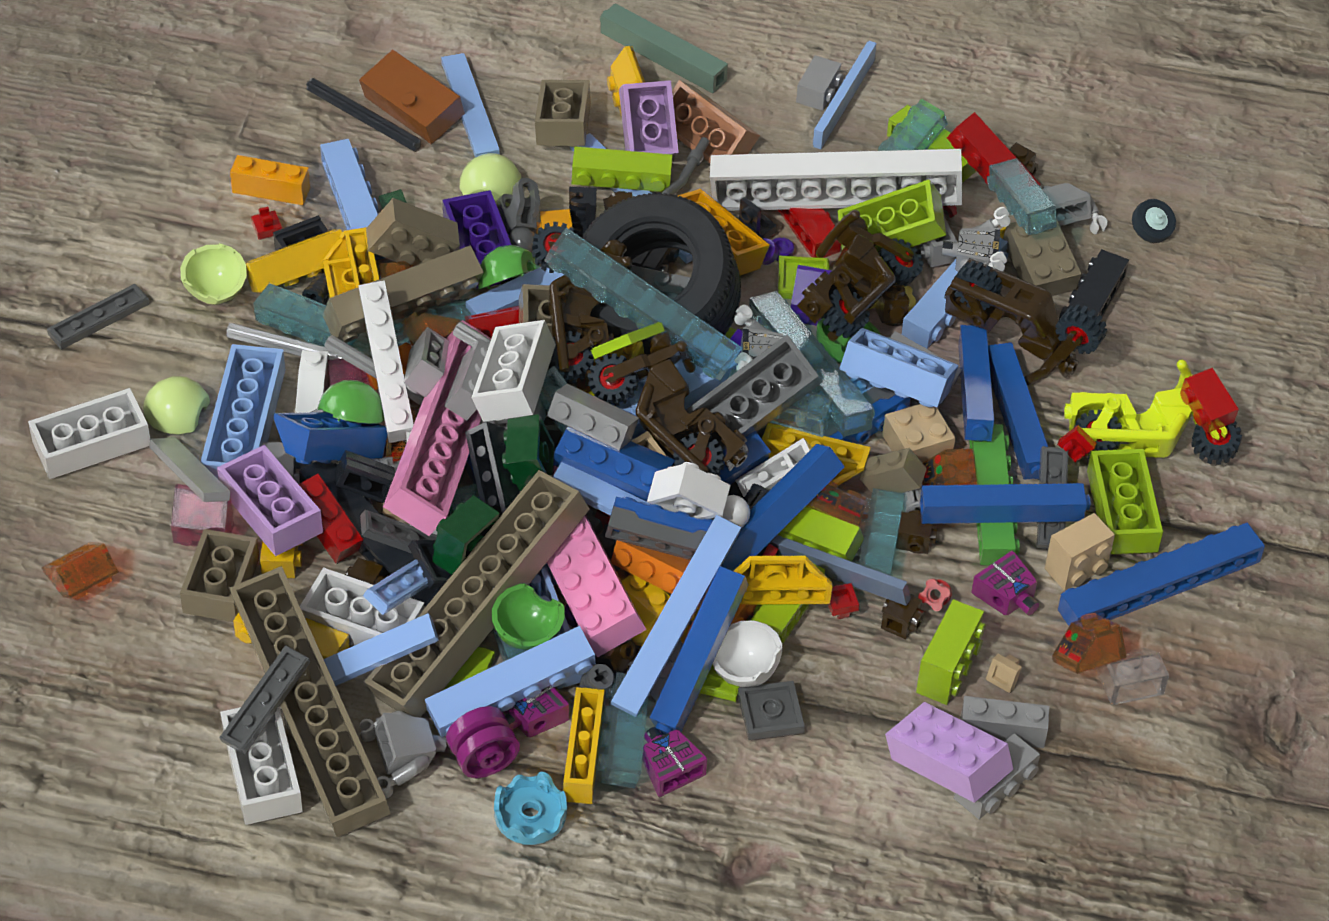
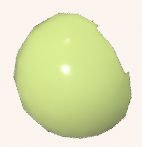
(489, 173)
(213, 273)
(175, 405)

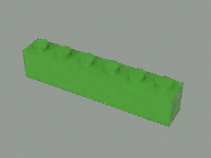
(992, 469)

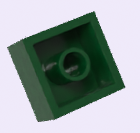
(527, 449)
(462, 533)

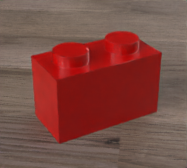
(1209, 400)

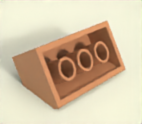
(702, 117)

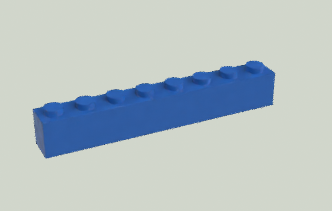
(1164, 575)

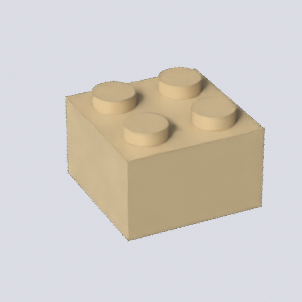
(918, 429)
(1079, 552)

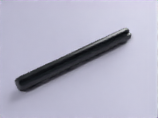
(363, 114)

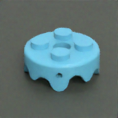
(526, 793)

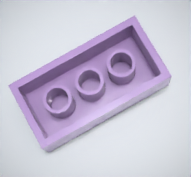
(270, 500)
(949, 751)

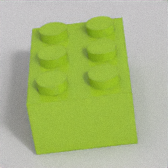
(951, 652)

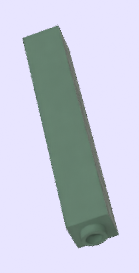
(664, 48)

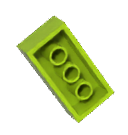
(904, 214)
(1125, 499)

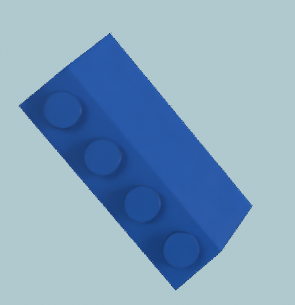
(324, 438)
(627, 469)

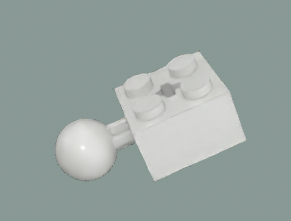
(697, 494)

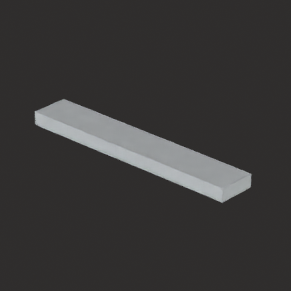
(189, 469)

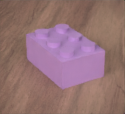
(649, 117)

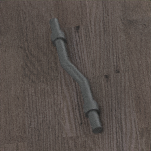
(694, 159)

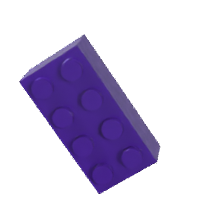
(477, 223)

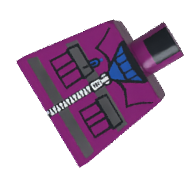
(1007, 586)
(538, 713)
(671, 760)

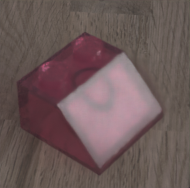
(192, 516)

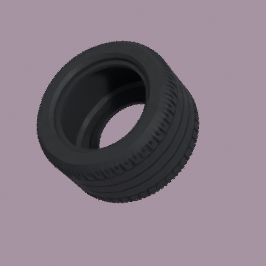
(677, 223)

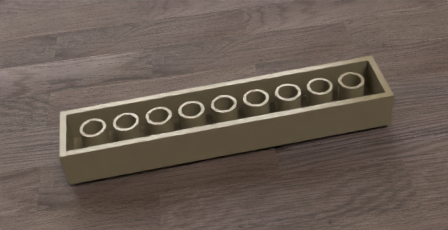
(462, 608)
(313, 705)

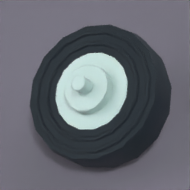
(1153, 220)

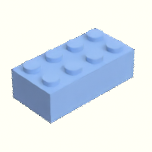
(898, 367)

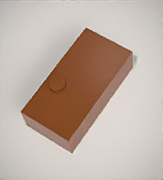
(412, 96)

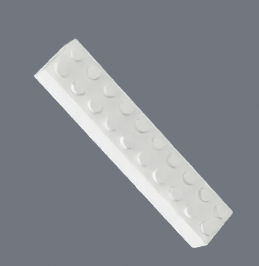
(831, 177)

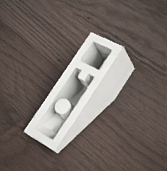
(312, 380)
(775, 468)

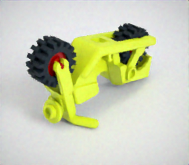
(1153, 430)

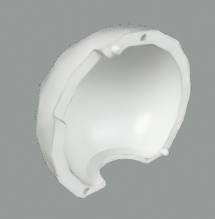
(748, 654)

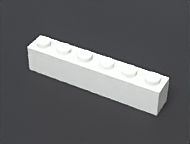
(386, 360)

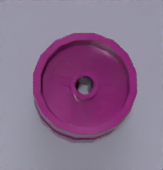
(482, 742)

